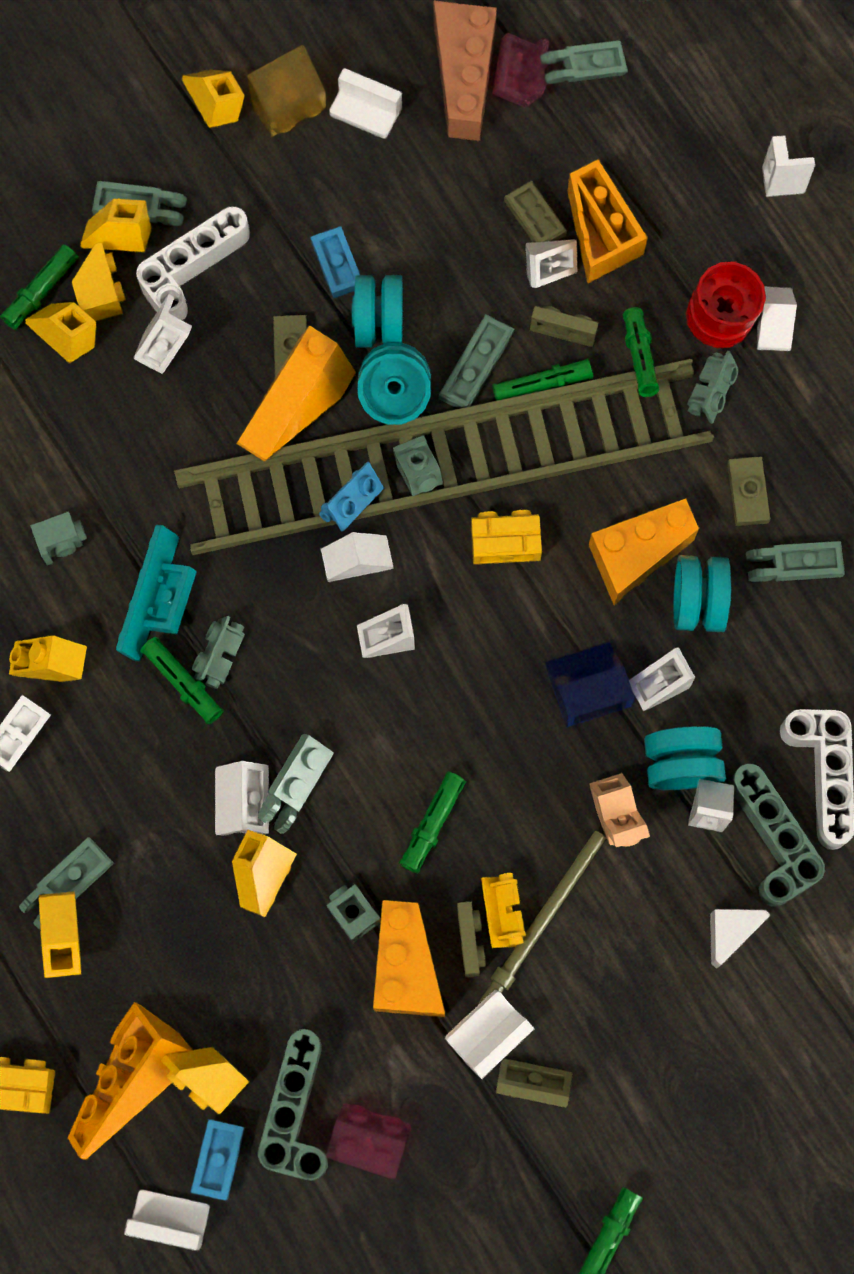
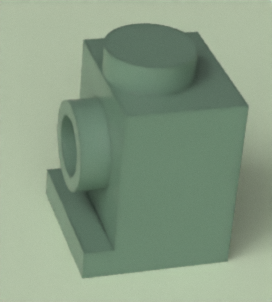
(417, 466)
(58, 536)
(366, 919)

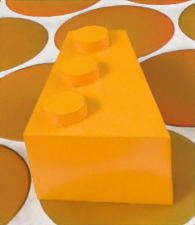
(603, 222)
(640, 545)
(404, 964)

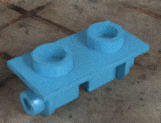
(352, 497)

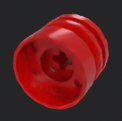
(728, 289)

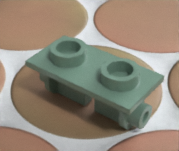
(720, 373)
(211, 663)

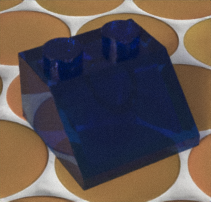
(590, 684)

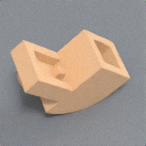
(618, 811)

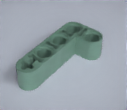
(769, 831)
(297, 1102)

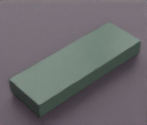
(476, 363)

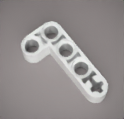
(197, 257)
(825, 777)

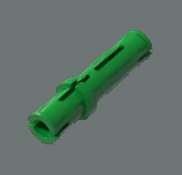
(30, 296)
(635, 324)
(545, 380)
(191, 691)
(429, 828)
(612, 1232)

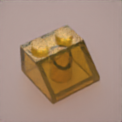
(286, 91)

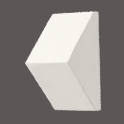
(550, 261)
(777, 320)
(356, 556)
(387, 633)
(662, 680)
(712, 806)
(731, 930)

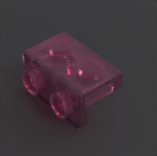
(520, 70)
(368, 1140)

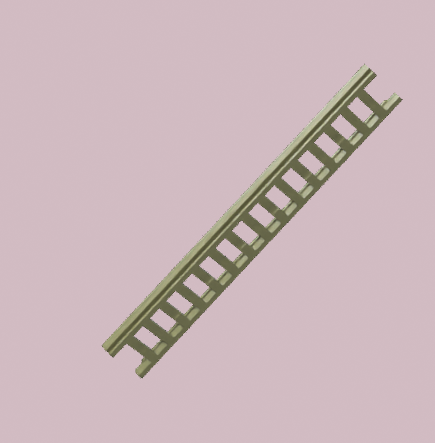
(436, 426)

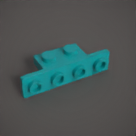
(158, 596)

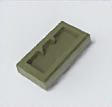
(534, 214)
(286, 334)
(748, 491)

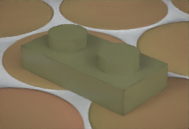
(574, 328)
(469, 924)
(534, 1082)

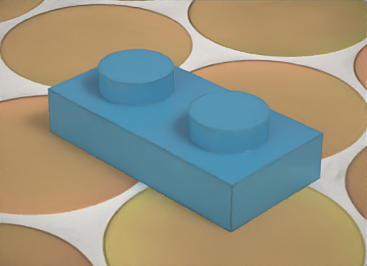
(335, 261)
(217, 1160)

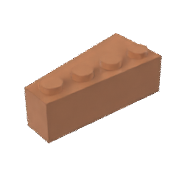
(465, 54)

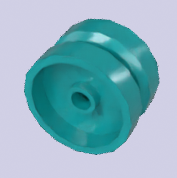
(377, 311)
(394, 403)
(705, 593)
(684, 757)

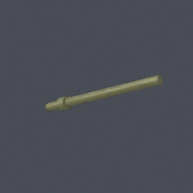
(504, 976)

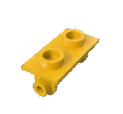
(504, 925)

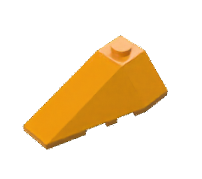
(302, 391)
(127, 1080)

